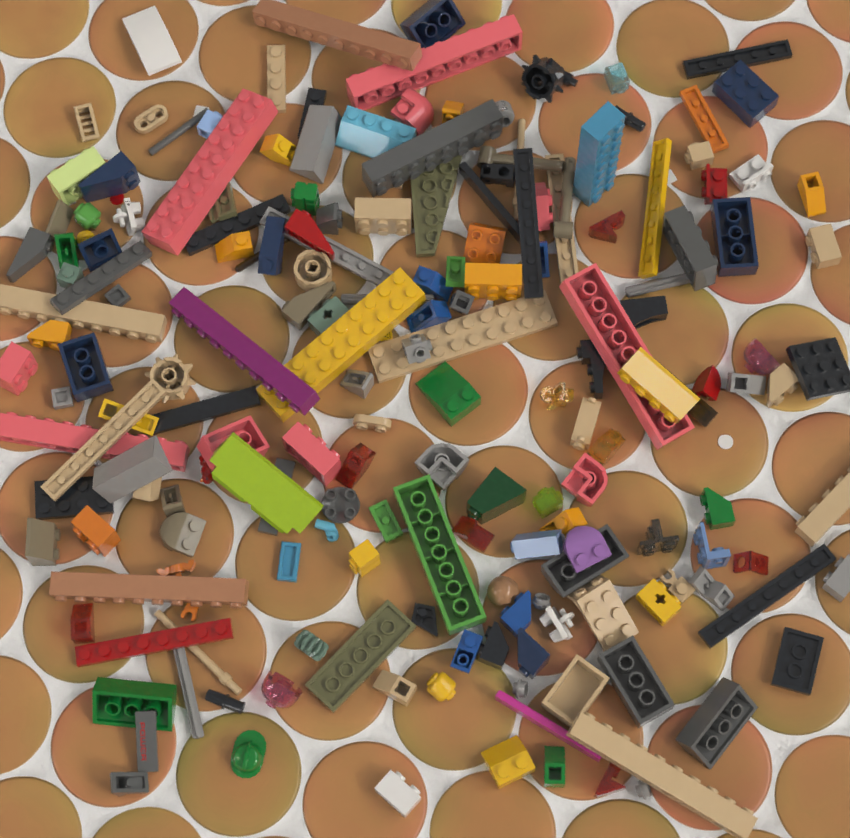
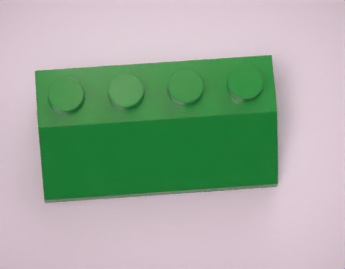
(118, 699)

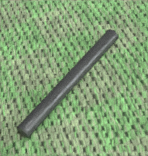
(178, 132)

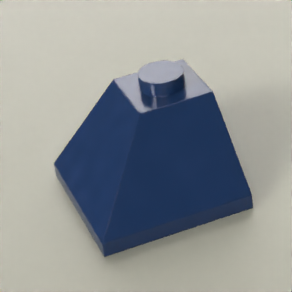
(530, 655)

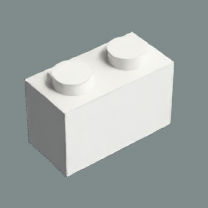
(398, 793)

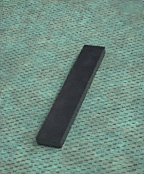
(724, 61)
(490, 200)
(206, 409)

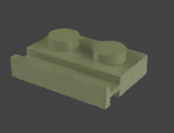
(224, 206)

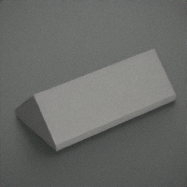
(316, 142)
(131, 470)

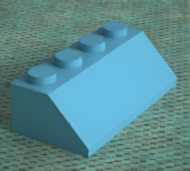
(370, 133)

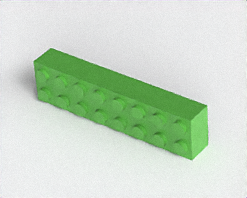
(439, 555)

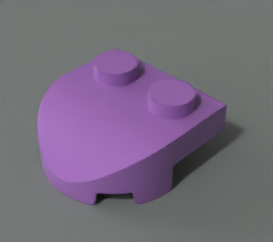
(585, 547)

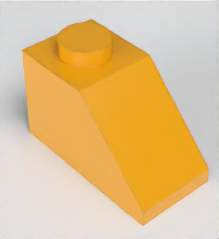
(234, 247)

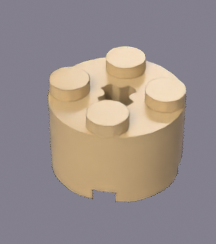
(315, 261)

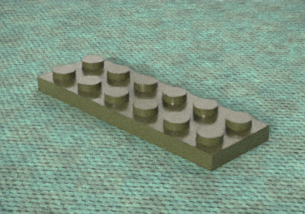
(360, 656)

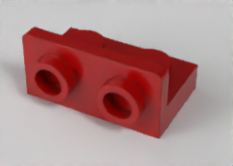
(714, 184)

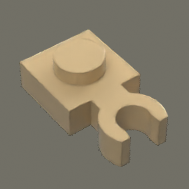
(679, 587)

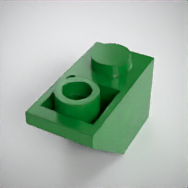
(718, 510)
(554, 766)

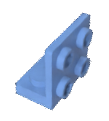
(709, 559)

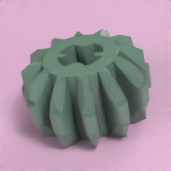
(311, 645)

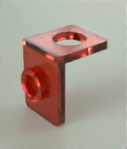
(753, 562)

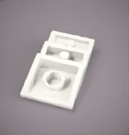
(151, 40)

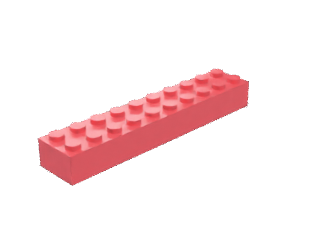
(437, 63)
(210, 172)
(616, 342)

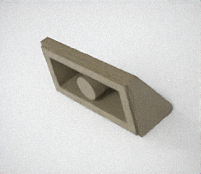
(60, 219)

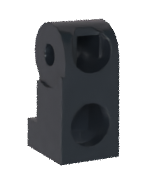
(498, 174)

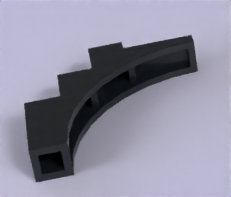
(641, 313)

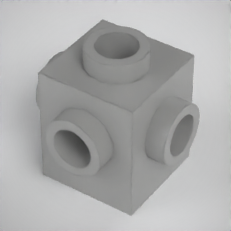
(416, 348)

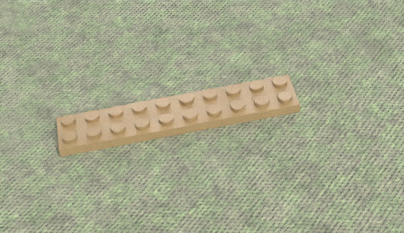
(466, 335)

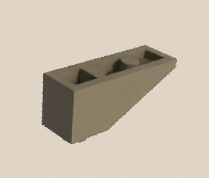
(303, 305)

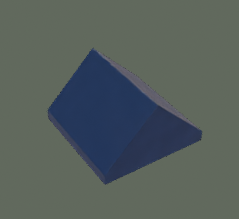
(99, 249)

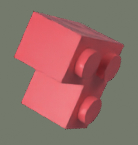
(543, 201)

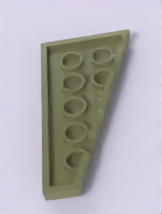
(430, 204)

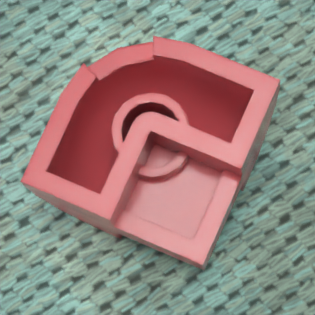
(414, 111)
(586, 480)

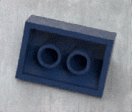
(433, 22)

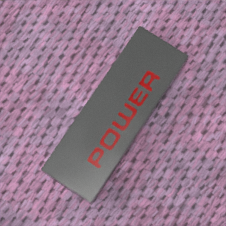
(147, 741)

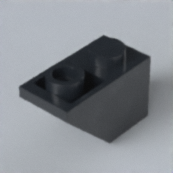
(495, 649)

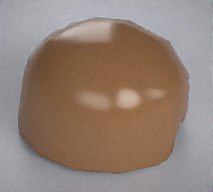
(502, 590)

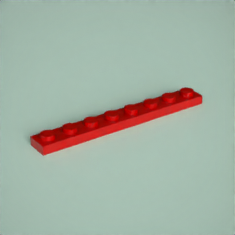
(154, 642)

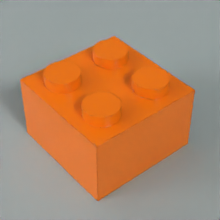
(97, 532)

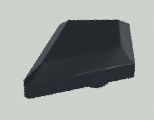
(425, 618)

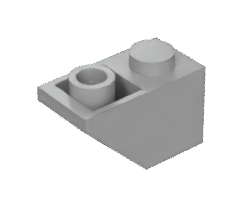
(746, 383)
(838, 583)

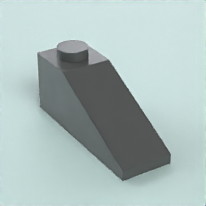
(31, 252)

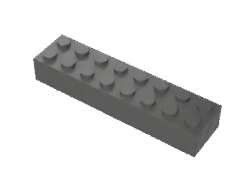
(432, 148)

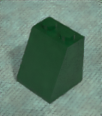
(495, 497)

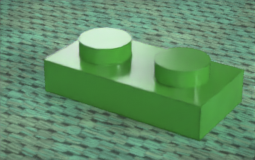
(455, 271)
(385, 521)

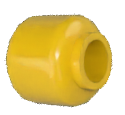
(441, 686)

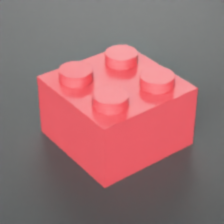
(16, 368)

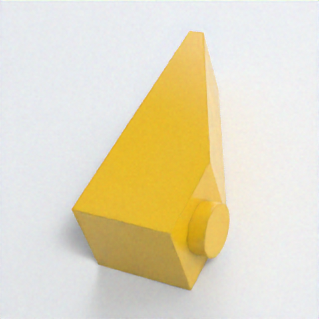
(146, 424)

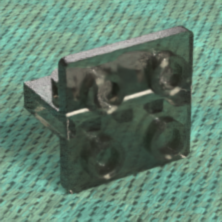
(655, 541)

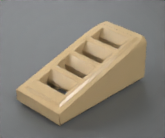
(81, 109)

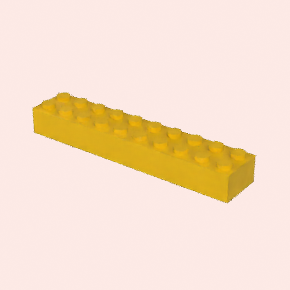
(350, 336)

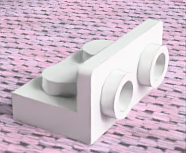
(751, 173)

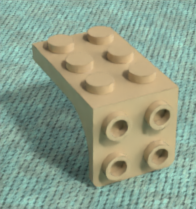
(604, 612)

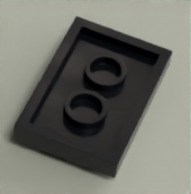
(797, 661)

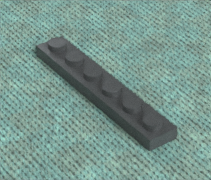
(100, 278)

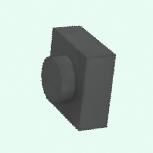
(117, 296)

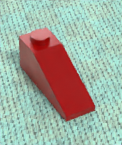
(304, 229)

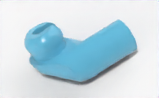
(329, 528)

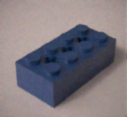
(742, 244)

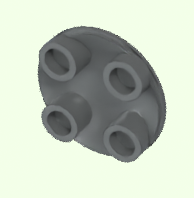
(340, 504)

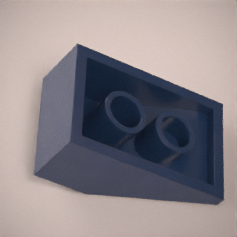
(111, 179)

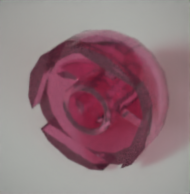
(759, 359)
(279, 691)

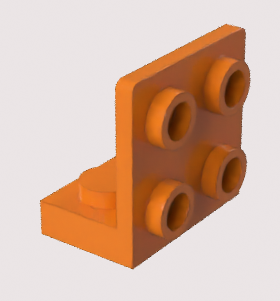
(484, 243)

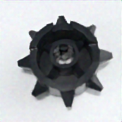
(543, 78)

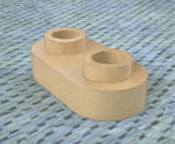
(150, 119)
(380, 424)

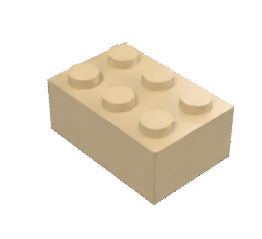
(383, 216)
(575, 691)

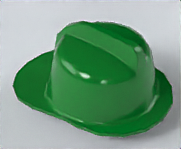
(248, 754)

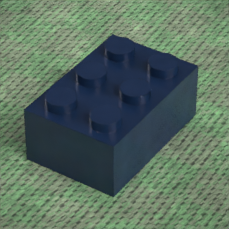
(745, 93)
(85, 367)

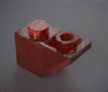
(355, 465)
(82, 623)

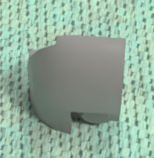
(443, 464)

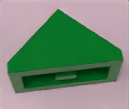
(67, 249)

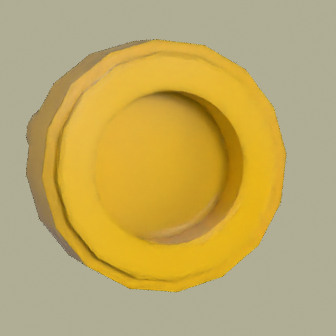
(84, 235)

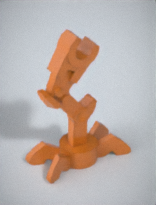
(177, 570)

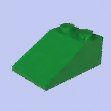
(449, 393)

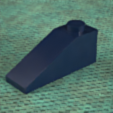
(272, 246)

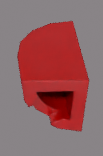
(708, 384)

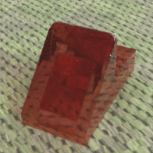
(604, 229)
(473, 533)
(607, 785)

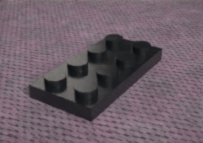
(71, 501)

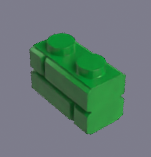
(305, 197)

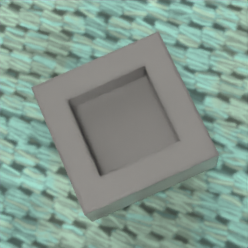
(62, 397)

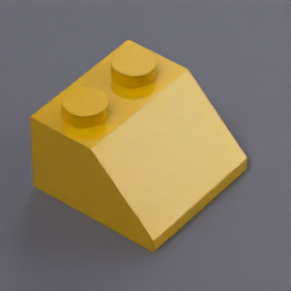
(508, 761)

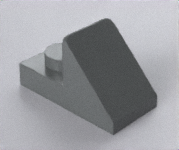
(129, 783)

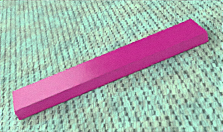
(542, 722)

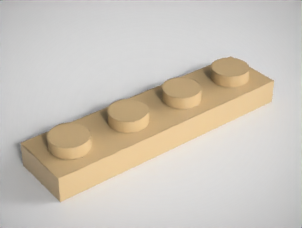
(276, 76)

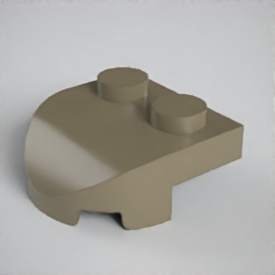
(182, 533)

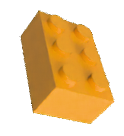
(493, 281)

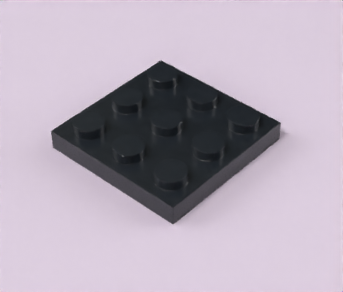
(820, 368)

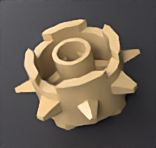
(172, 367)

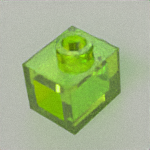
(548, 501)

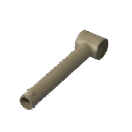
(489, 156)
(563, 227)

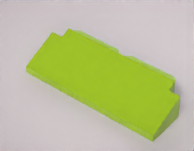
(263, 486)

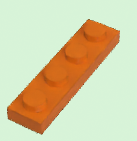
(704, 118)

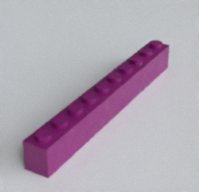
(244, 351)

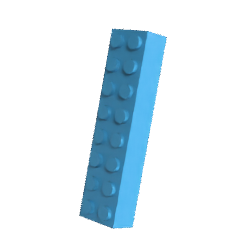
(598, 154)

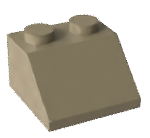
(42, 542)

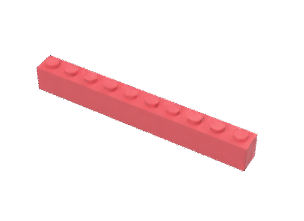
(71, 438)

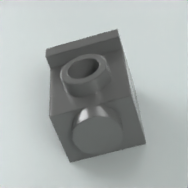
(461, 302)

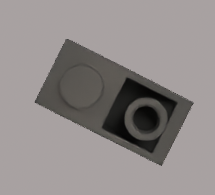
(329, 219)

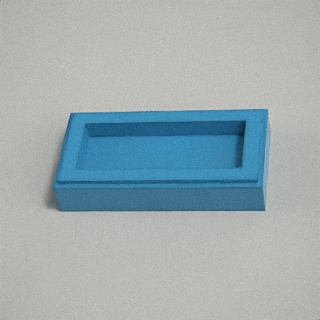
(289, 562)

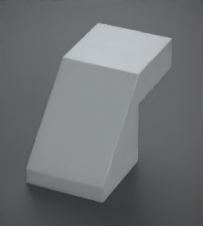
(710, 589)

